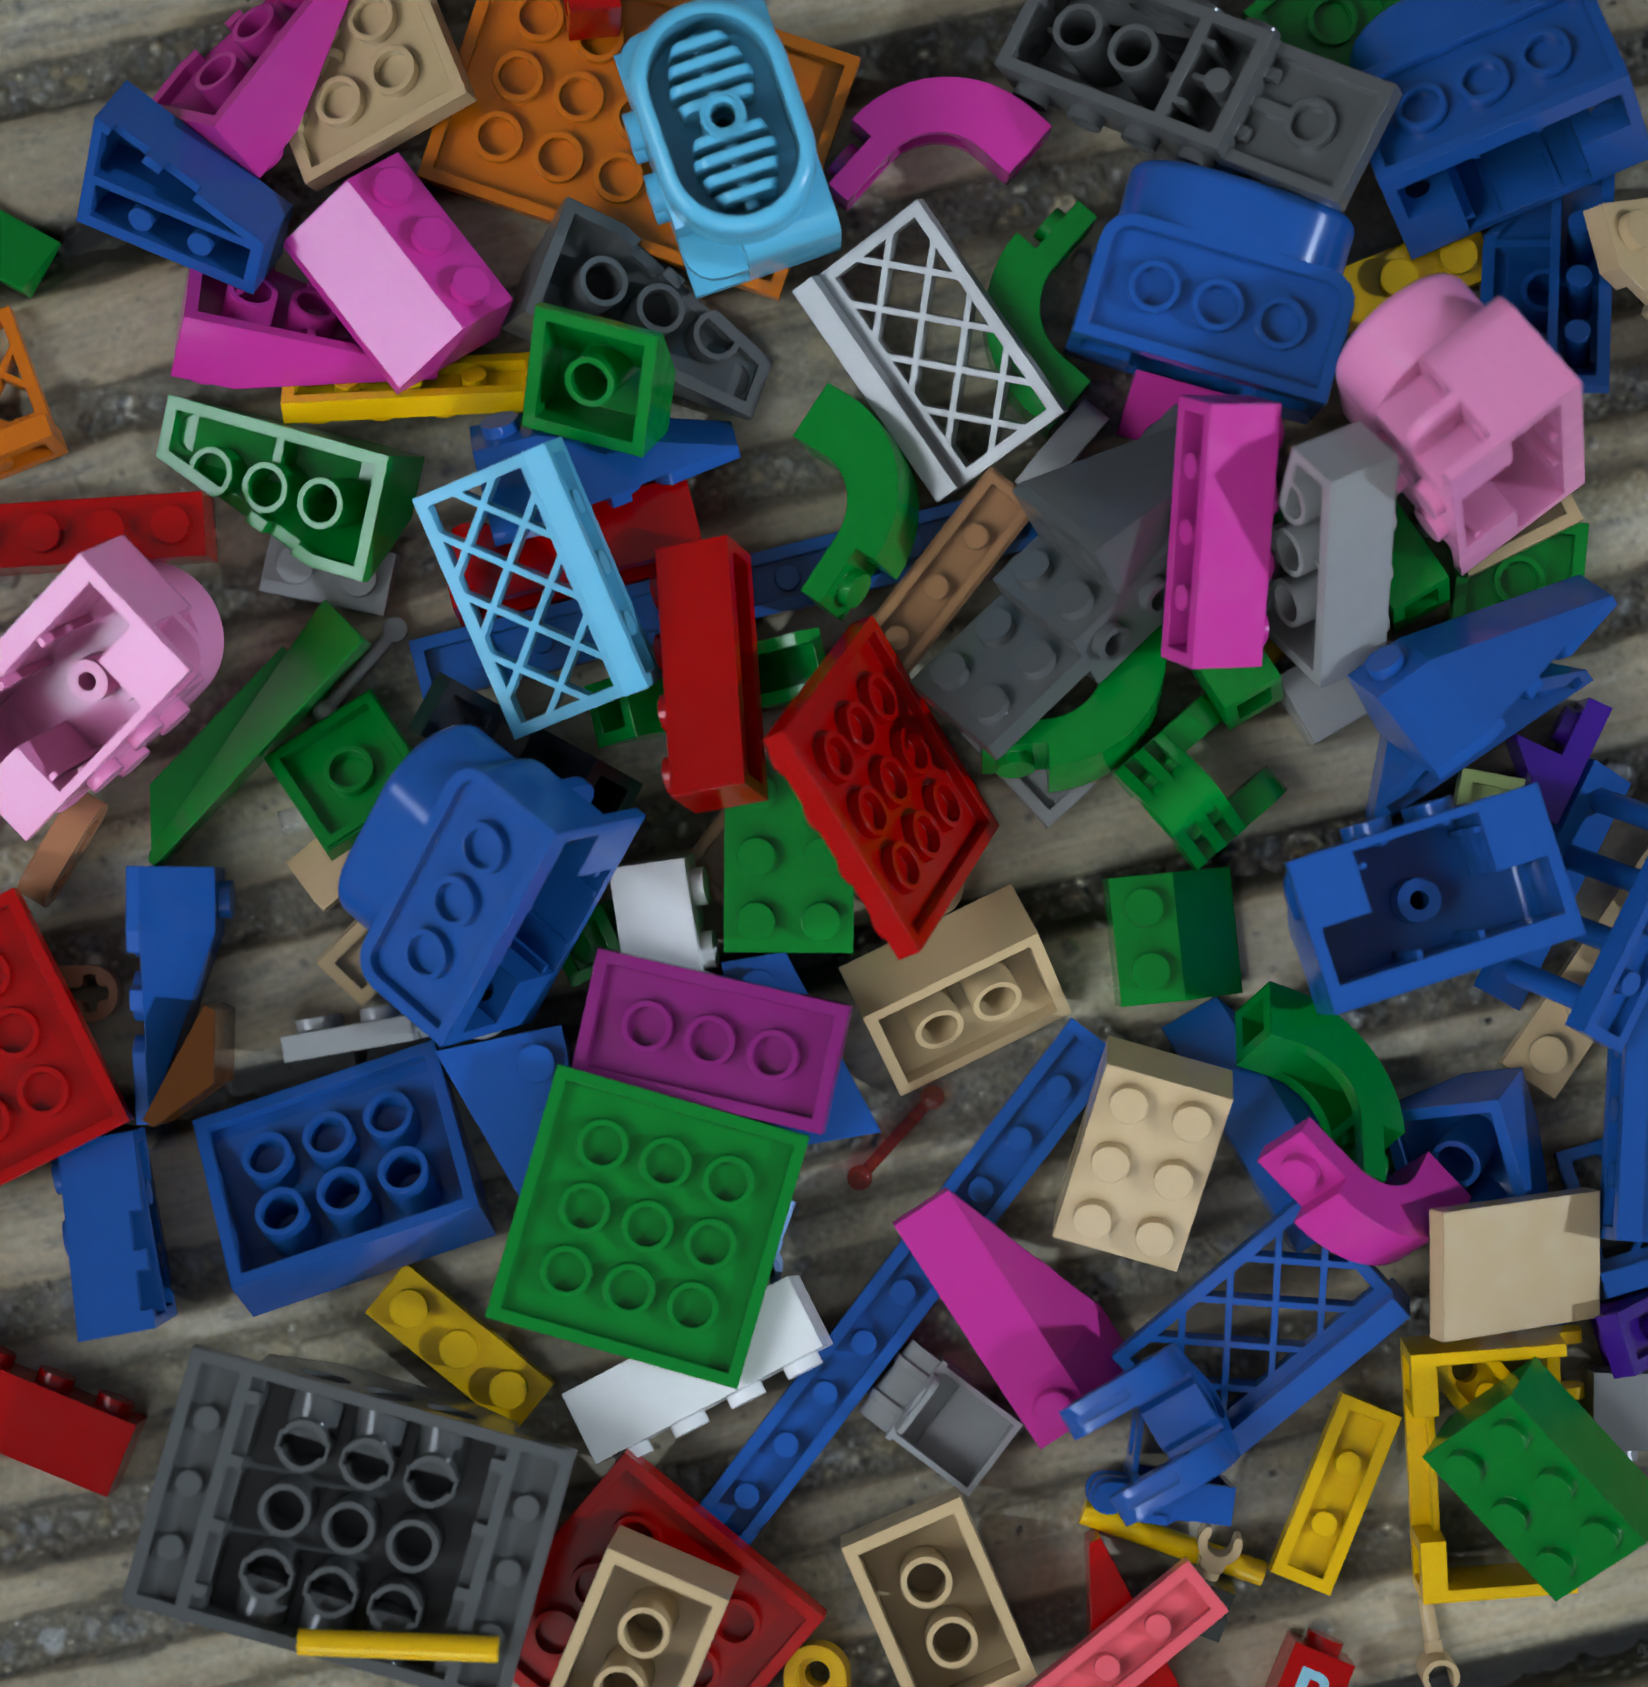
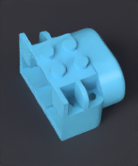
(726, 143)

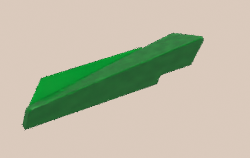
(249, 729)

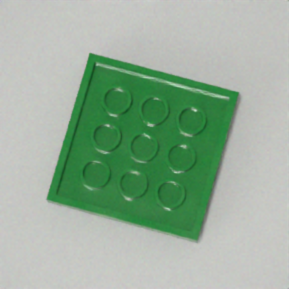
(647, 1226)

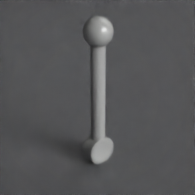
(394, 631)

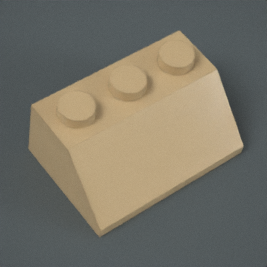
(960, 997)

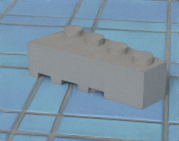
(1334, 553)

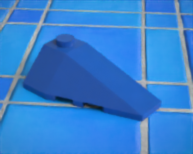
(605, 474)
(1451, 683)
(176, 931)
(1260, 1104)

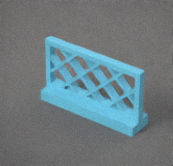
(591, 576)

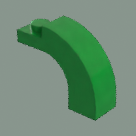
(1017, 293)
(880, 500)
(1096, 734)
(1326, 1067)

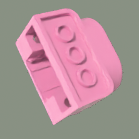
(1470, 407)
(98, 676)

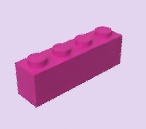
(1221, 530)

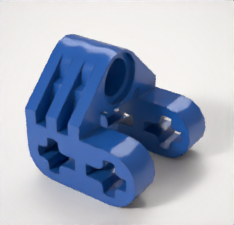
(1182, 1417)

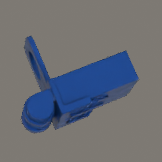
(1206, 1504)

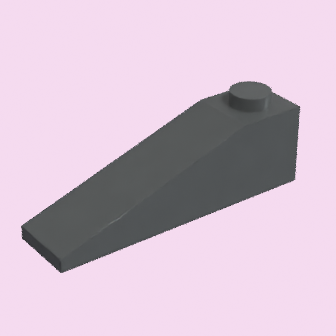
(601, 270)

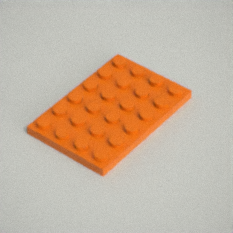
(555, 123)

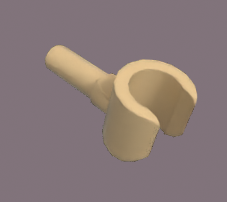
(1433, 1652)

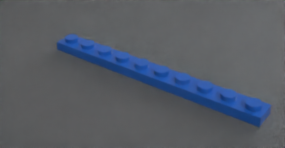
(777, 583)
(900, 1290)

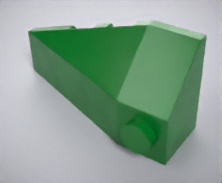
(310, 488)

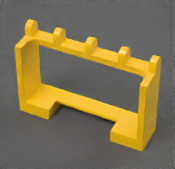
(1421, 1405)

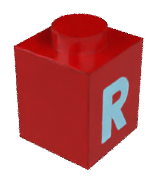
(1311, 1662)

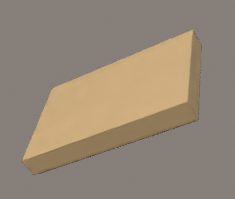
(1514, 1263)

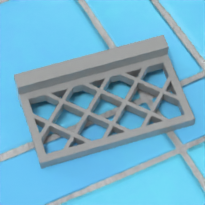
(884, 380)

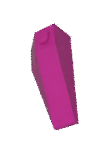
(256, 80)
(266, 338)
(1019, 1315)

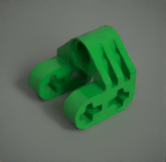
(1182, 793)

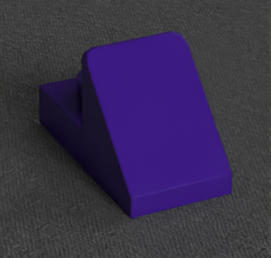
(1559, 770)
(1623, 1333)

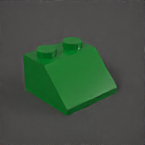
(598, 380)
(1172, 936)

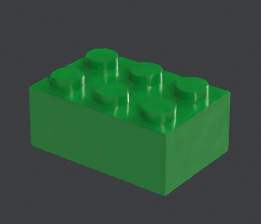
(782, 879)
(1544, 1479)

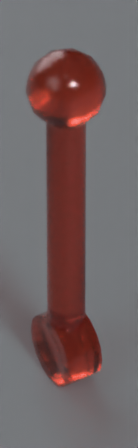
(860, 1175)

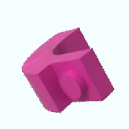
(938, 111)
(1350, 1209)

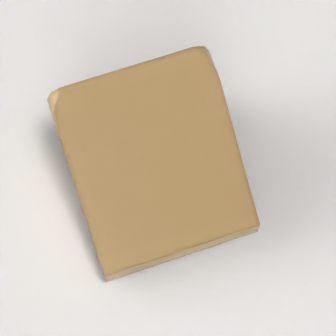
(318, 874)

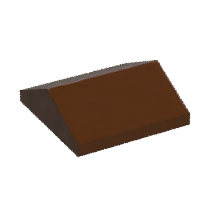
(200, 1066)

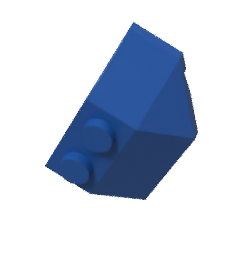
(1552, 279)
(1402, 781)

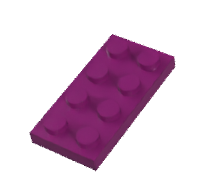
(713, 1039)

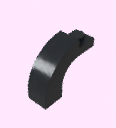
(455, 704)

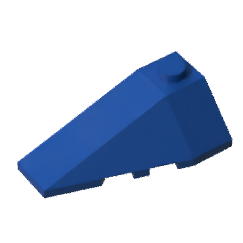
(1479, 1132)

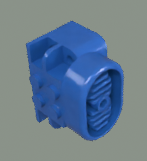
(1495, 110)
(1219, 287)
(476, 878)
(1428, 897)

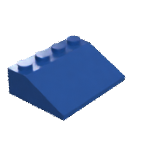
(341, 1179)

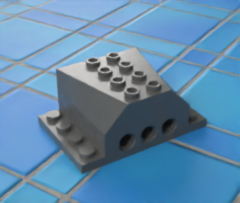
(347, 1507)

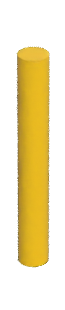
(1169, 1542)
(398, 1645)

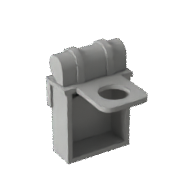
(940, 1416)

